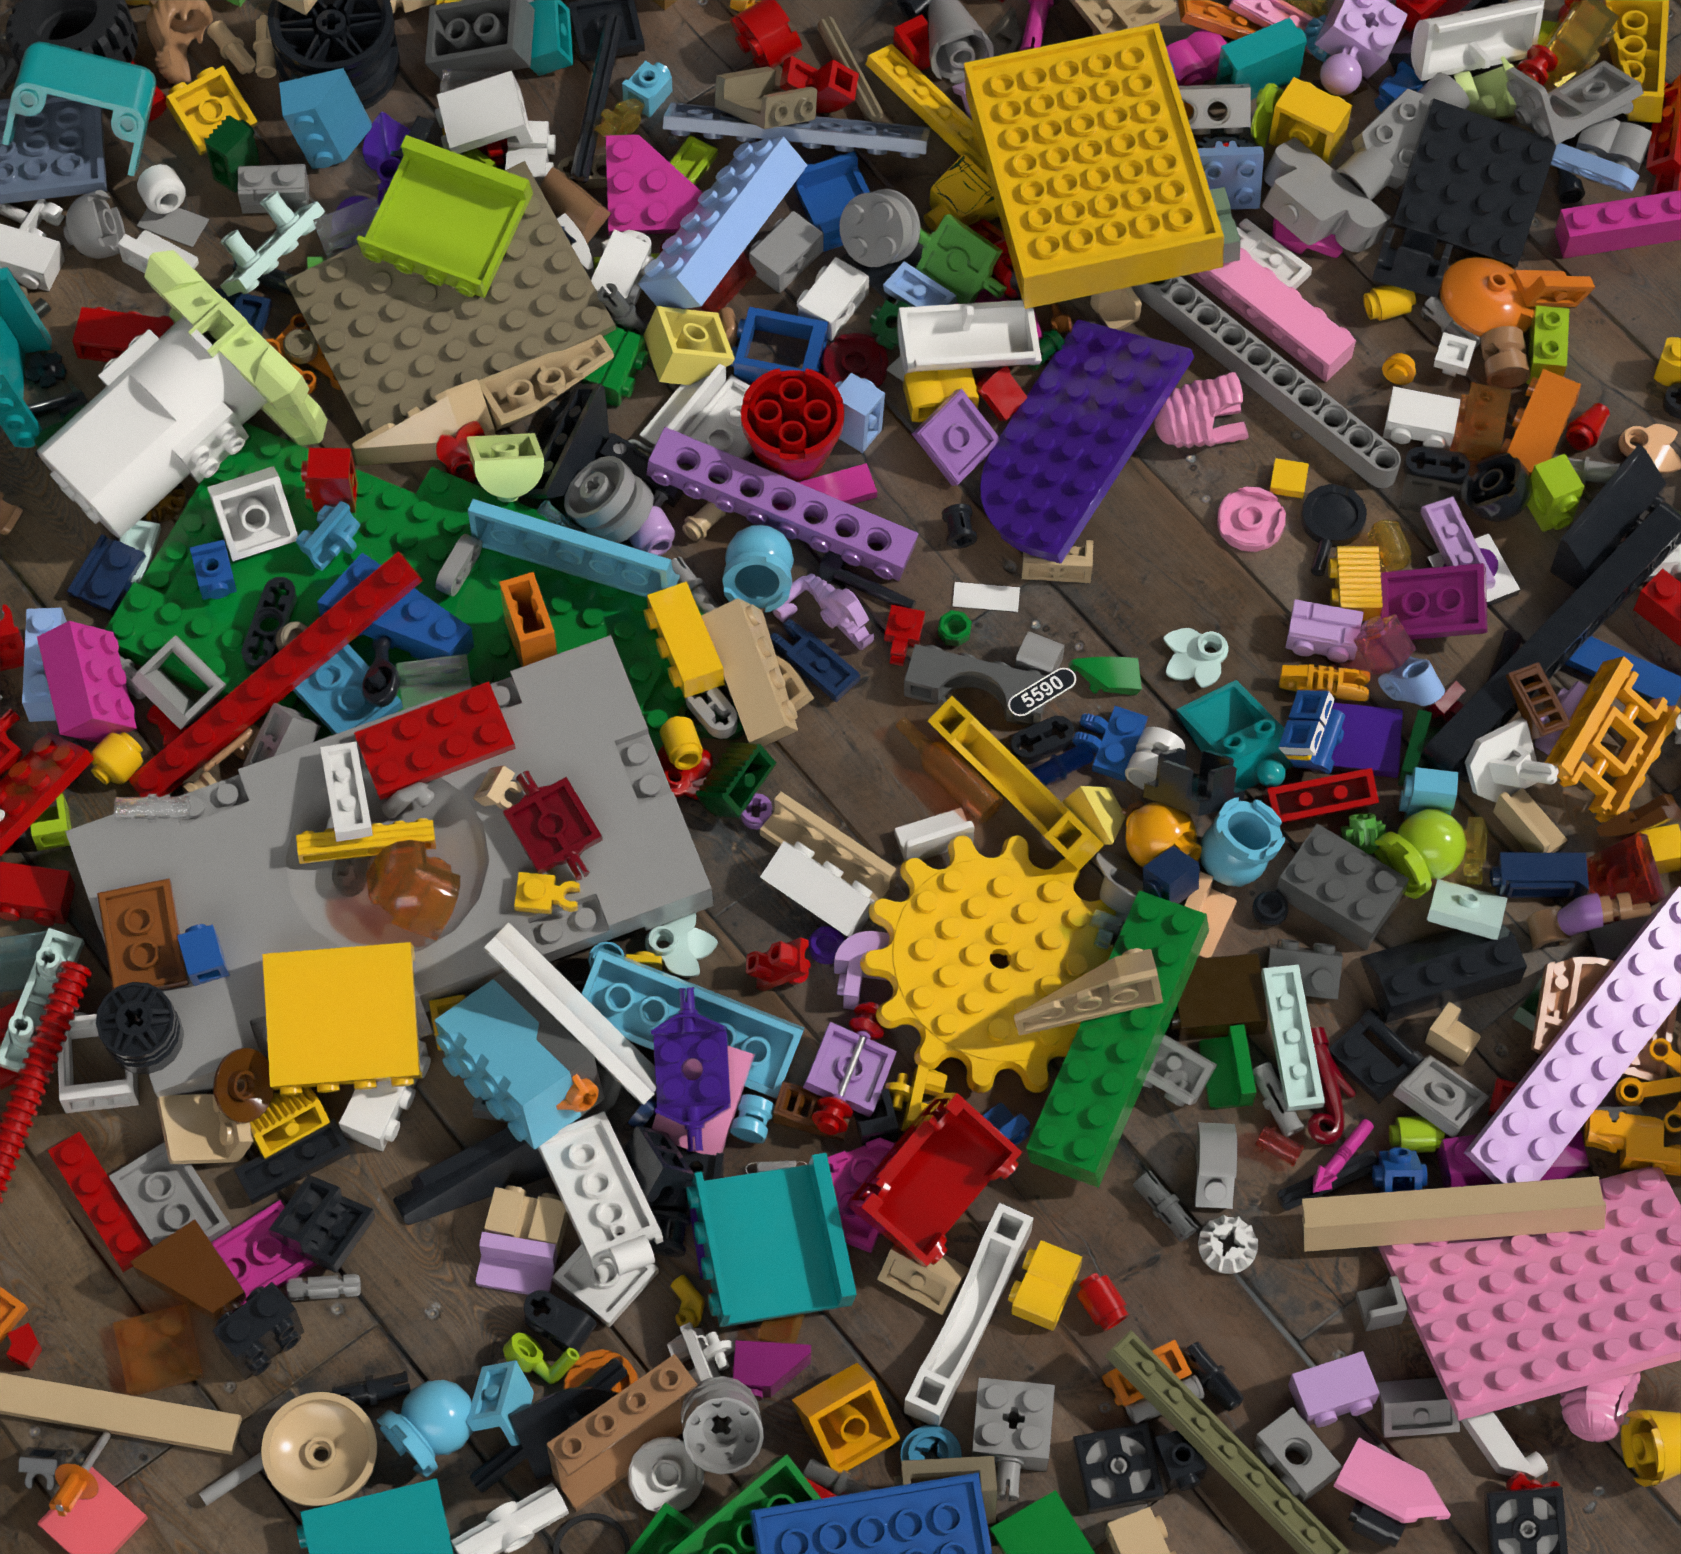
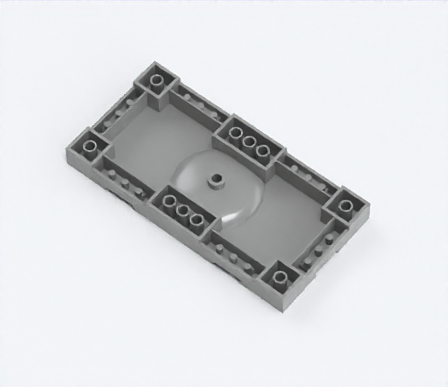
(243, 873)

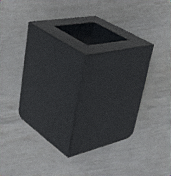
(881, 1122)

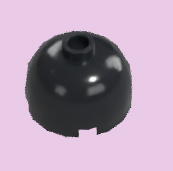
(1498, 488)

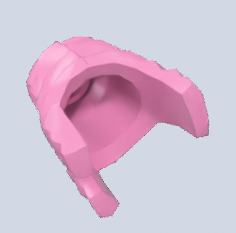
(1191, 411)
(1599, 1408)

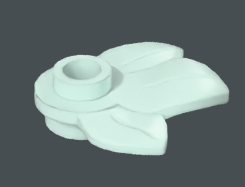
(1191, 658)
(685, 946)

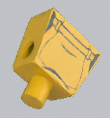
(963, 193)

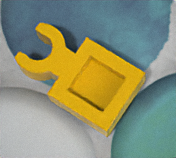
(538, 893)

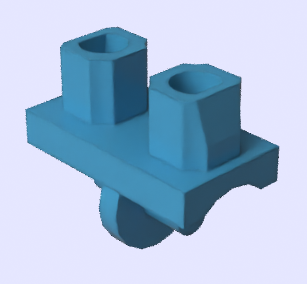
(331, 537)

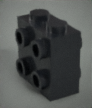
(258, 1330)

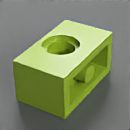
(1548, 341)
(1555, 493)

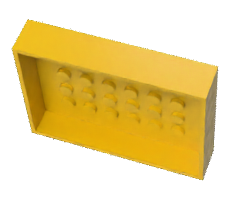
(1093, 165)

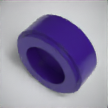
(824, 944)

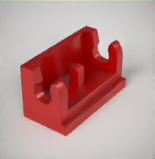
(11, 642)

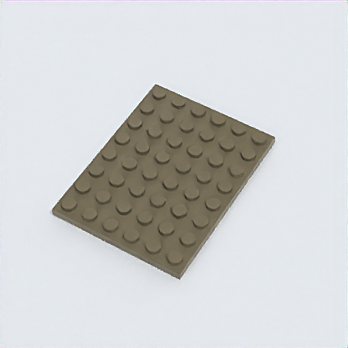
(407, 340)

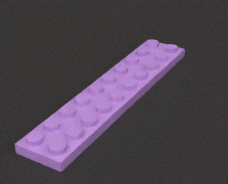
(1586, 1054)

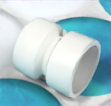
(1144, 762)

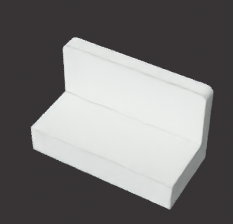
(137, 251)
(933, 834)

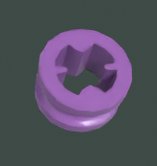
(757, 822)

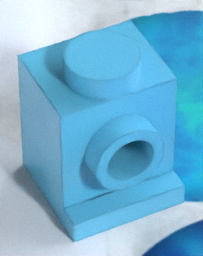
(649, 85)

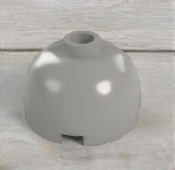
(94, 226)

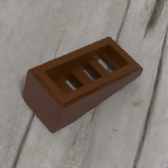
(1552, 705)
(794, 1119)

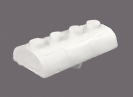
(1475, 38)
(967, 336)

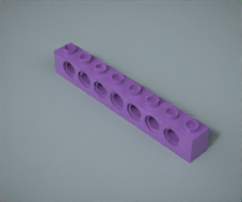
(773, 488)

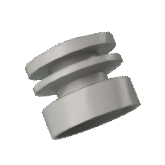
(721, 1445)

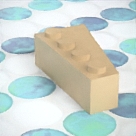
(751, 671)

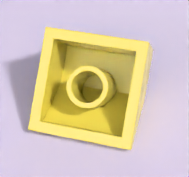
(686, 344)

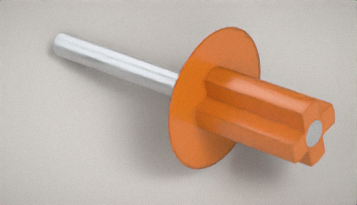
(77, 1481)

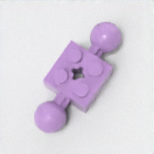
(1359, 41)

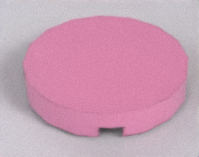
(1251, 519)

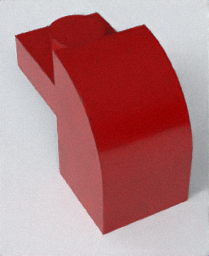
(834, 82)

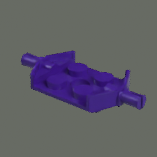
(676, 1042)

